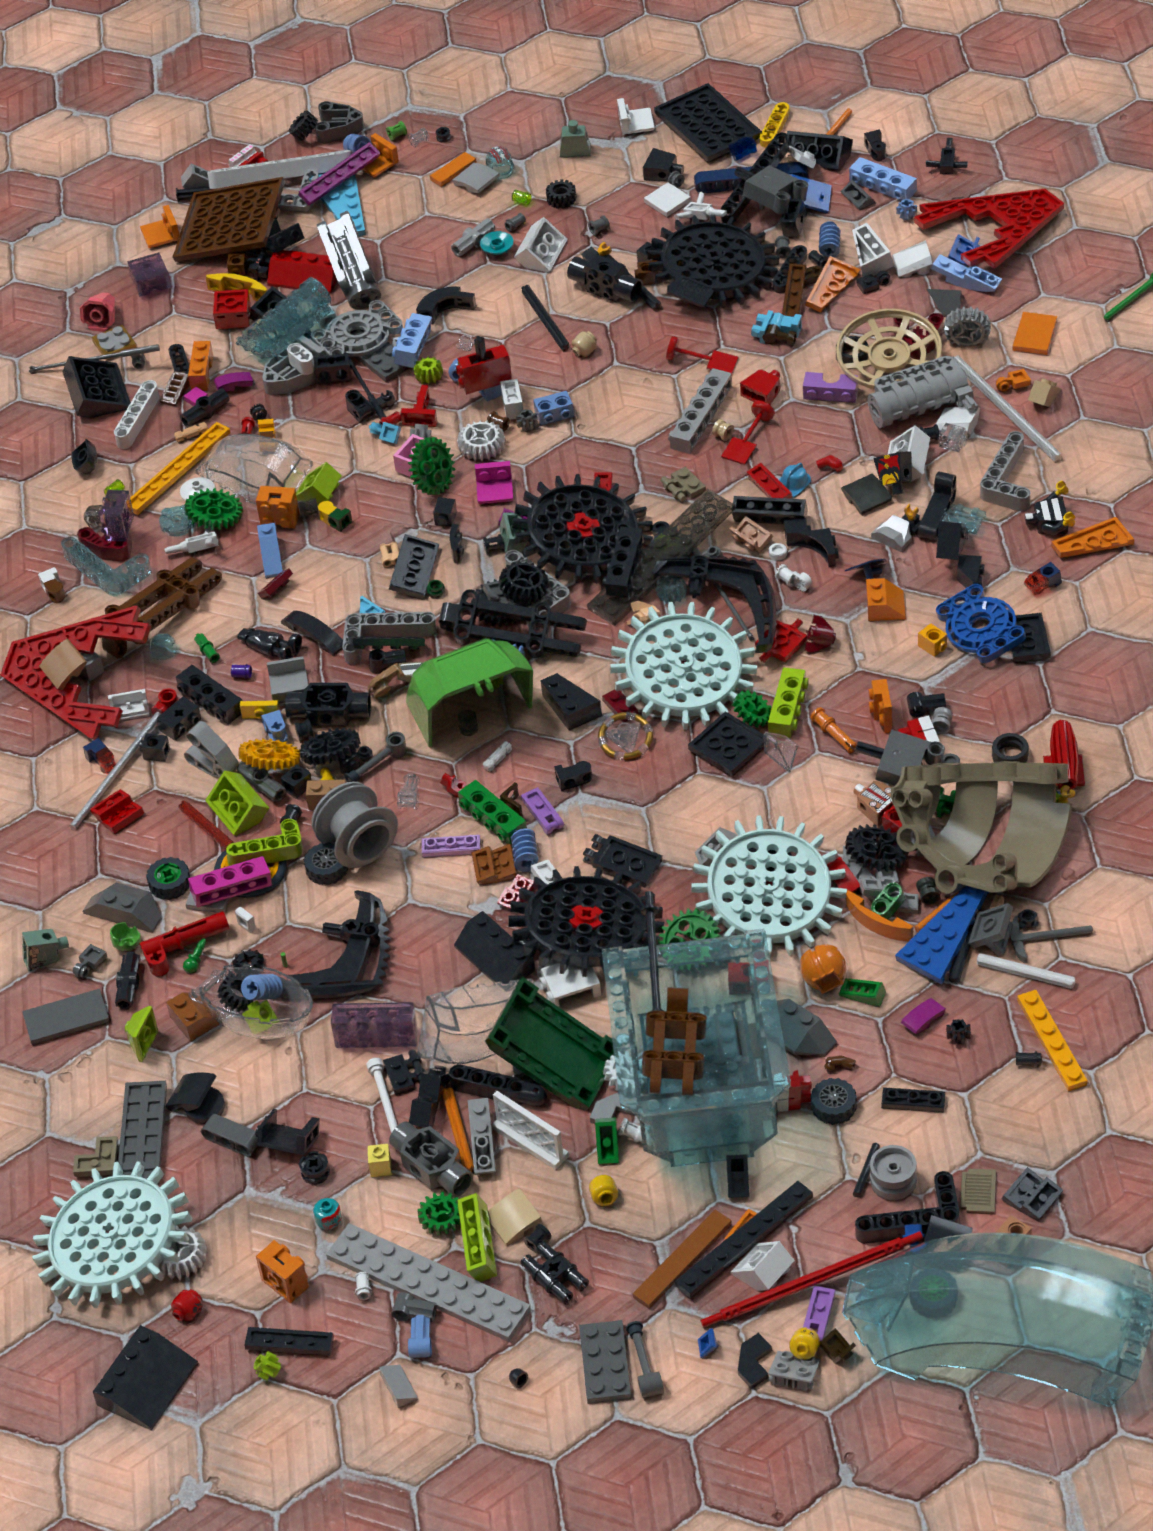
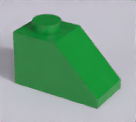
(607, 1140)

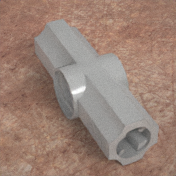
(472, 237)

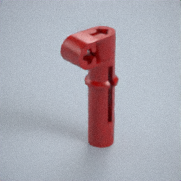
(178, 939)

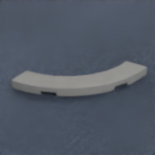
(911, 901)

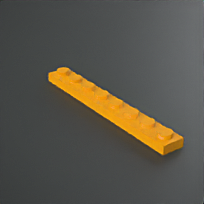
(178, 467)

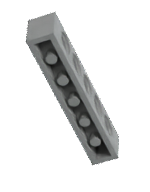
(700, 411)

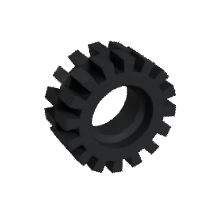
(303, 125)
(561, 194)
(227, 995)

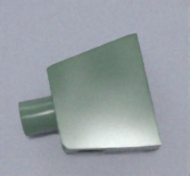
(574, 140)

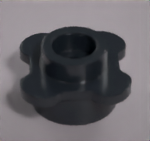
(1028, 919)

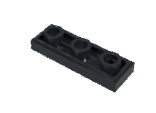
(913, 1099)

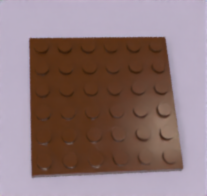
(229, 219)

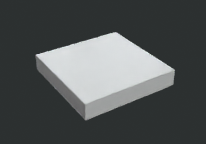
(667, 199)

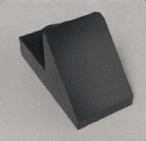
(737, 1175)

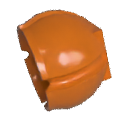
(823, 968)

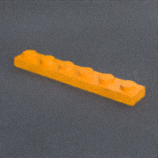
(1052, 1040)

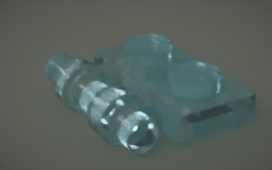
(970, 516)

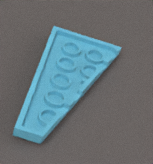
(345, 198)

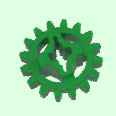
(752, 708)
(440, 1213)

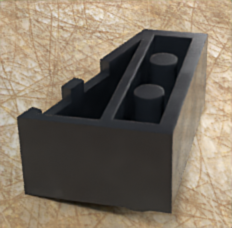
(951, 539)
(570, 702)

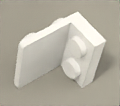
(634, 120)

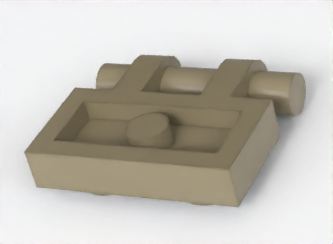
(688, 484)

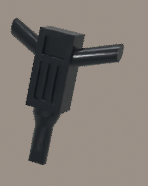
(947, 160)

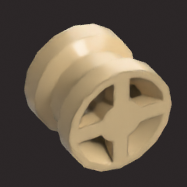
(723, 430)

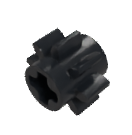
(958, 1031)

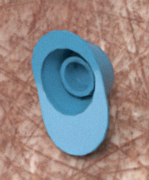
(795, 478)

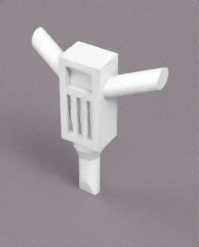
(700, 209)
(195, 543)

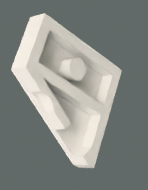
(806, 158)

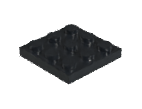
(727, 743)

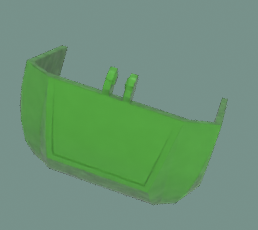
(461, 671)

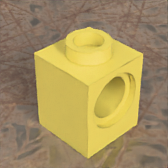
(379, 1160)

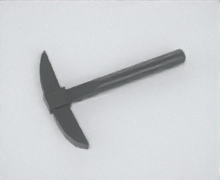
(1018, 938)

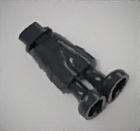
(271, 642)

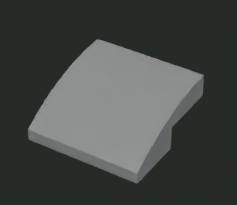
(476, 177)

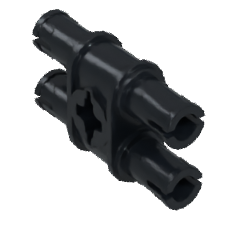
(554, 1272)

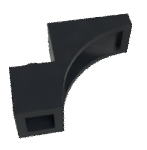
(800, 534)
(431, 1088)

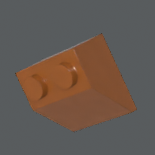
(190, 1016)

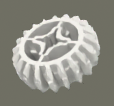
(481, 440)
(190, 1255)

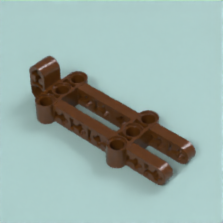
(179, 592)
(674, 1024)

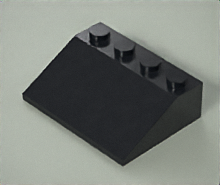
(95, 387)
(144, 1378)

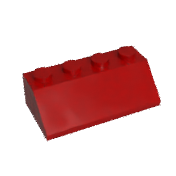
(292, 268)

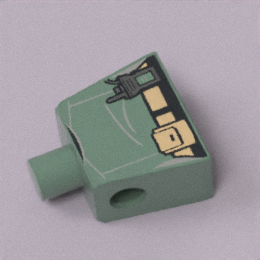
(41, 948)

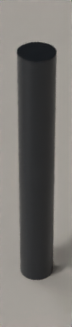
(865, 1171)

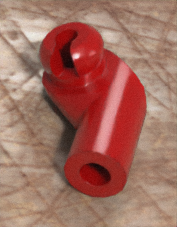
(830, 461)

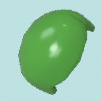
(124, 937)

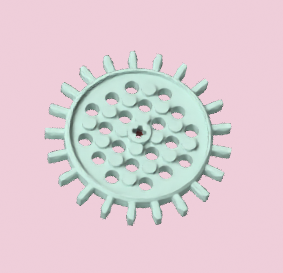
(682, 664)
(770, 885)
(112, 1234)

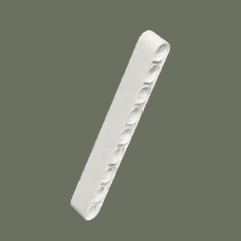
(273, 169)

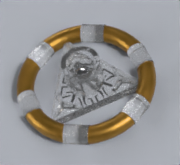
(625, 735)

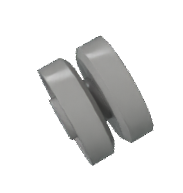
(893, 1172)

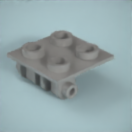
(798, 1370)

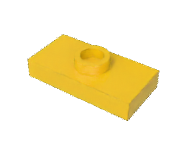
(255, 709)

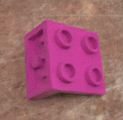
(494, 482)

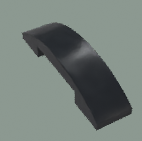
(316, 629)

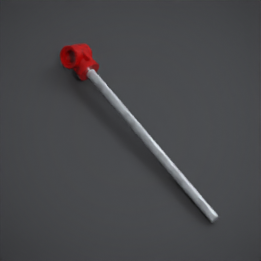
(167, 698)

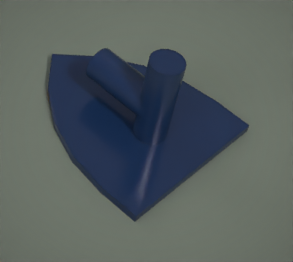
(869, 572)

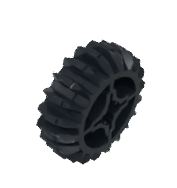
(523, 582)

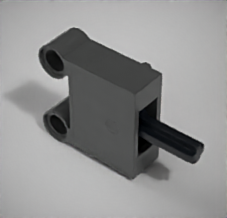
(772, 188)
(899, 752)

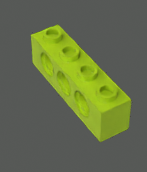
(787, 702)
(477, 1237)

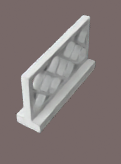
(528, 1131)

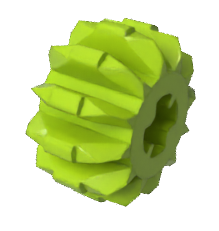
(428, 370)

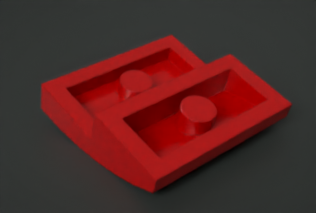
(117, 811)

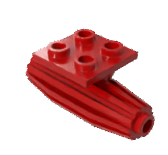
(1065, 750)

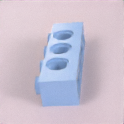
(883, 179)
(412, 340)

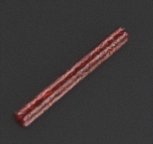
(205, 824)

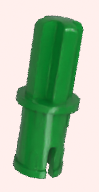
(207, 648)

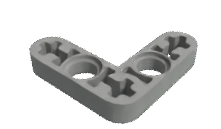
(297, 201)

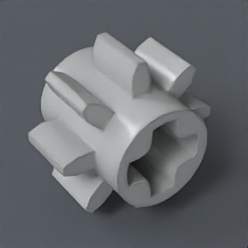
(421, 431)

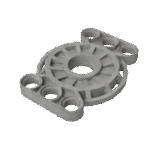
(370, 321)

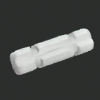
(497, 756)

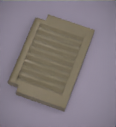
(978, 1191)

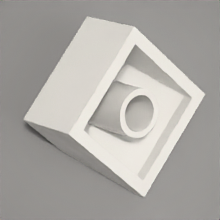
(763, 1265)

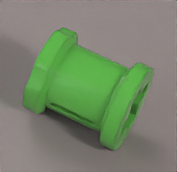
(397, 130)

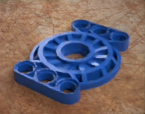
(978, 608)

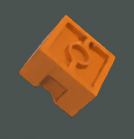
(278, 506)
(282, 1271)

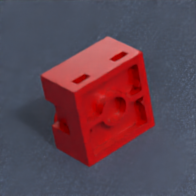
(231, 309)

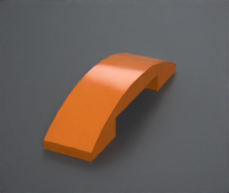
(895, 930)

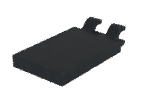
(621, 856)

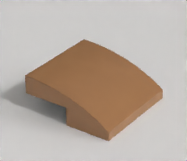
(62, 664)

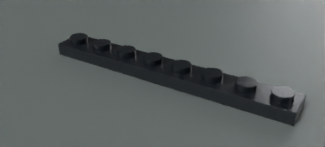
(743, 1239)

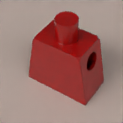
(761, 386)

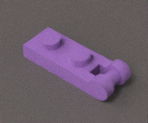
(542, 810)
(819, 1309)

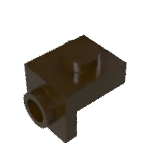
(836, 1346)

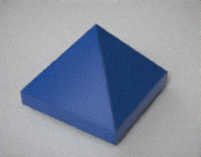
(707, 1343)

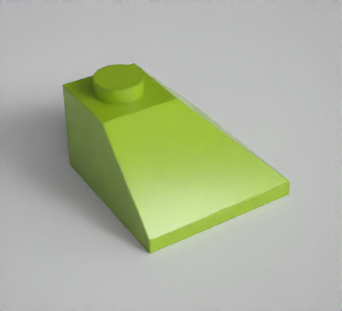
(141, 1031)

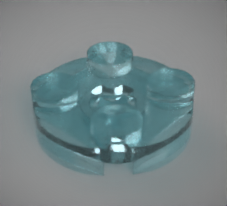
(168, 519)

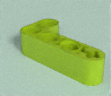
(272, 848)

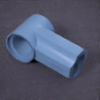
(420, 1342)

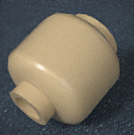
(584, 344)

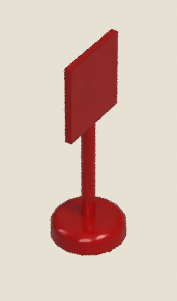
(718, 360)
(741, 450)

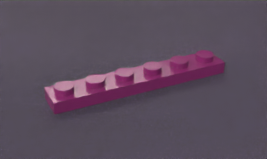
(339, 174)

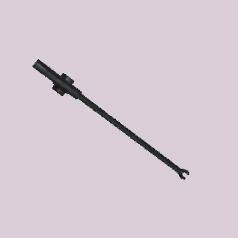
(384, 400)

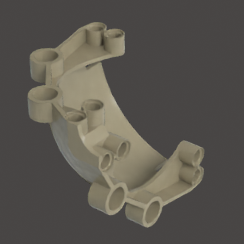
(1031, 837)

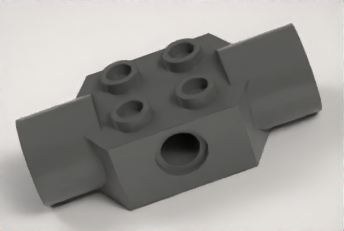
(431, 1158)

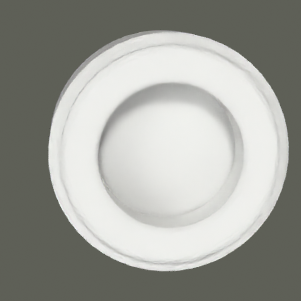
(777, 551)

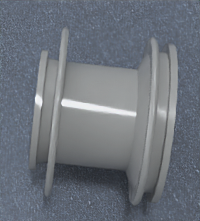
(355, 824)

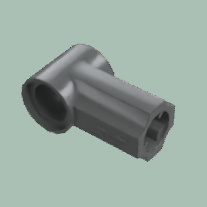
(408, 1307)

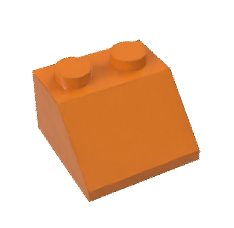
(884, 600)

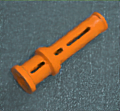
(828, 724)

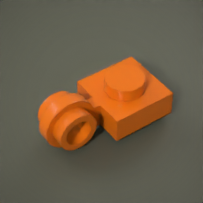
(1015, 378)

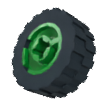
(168, 878)

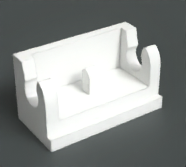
(132, 703)

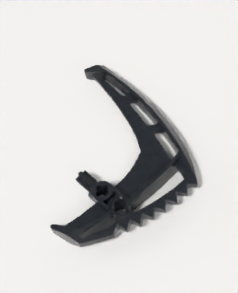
(733, 573)
(361, 936)

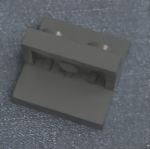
(992, 929)

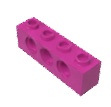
(230, 881)

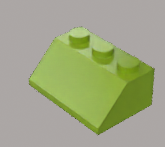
(236, 803)

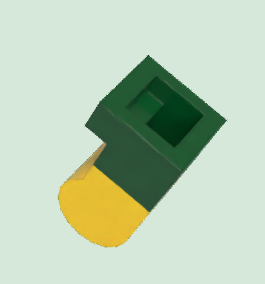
(334, 516)

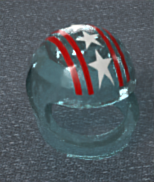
(498, 157)

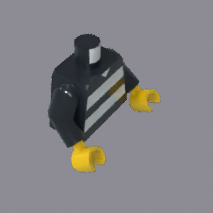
(1051, 513)

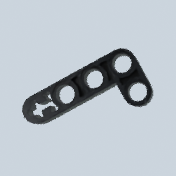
(942, 498)

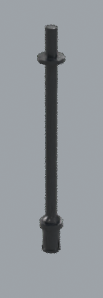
(650, 911)

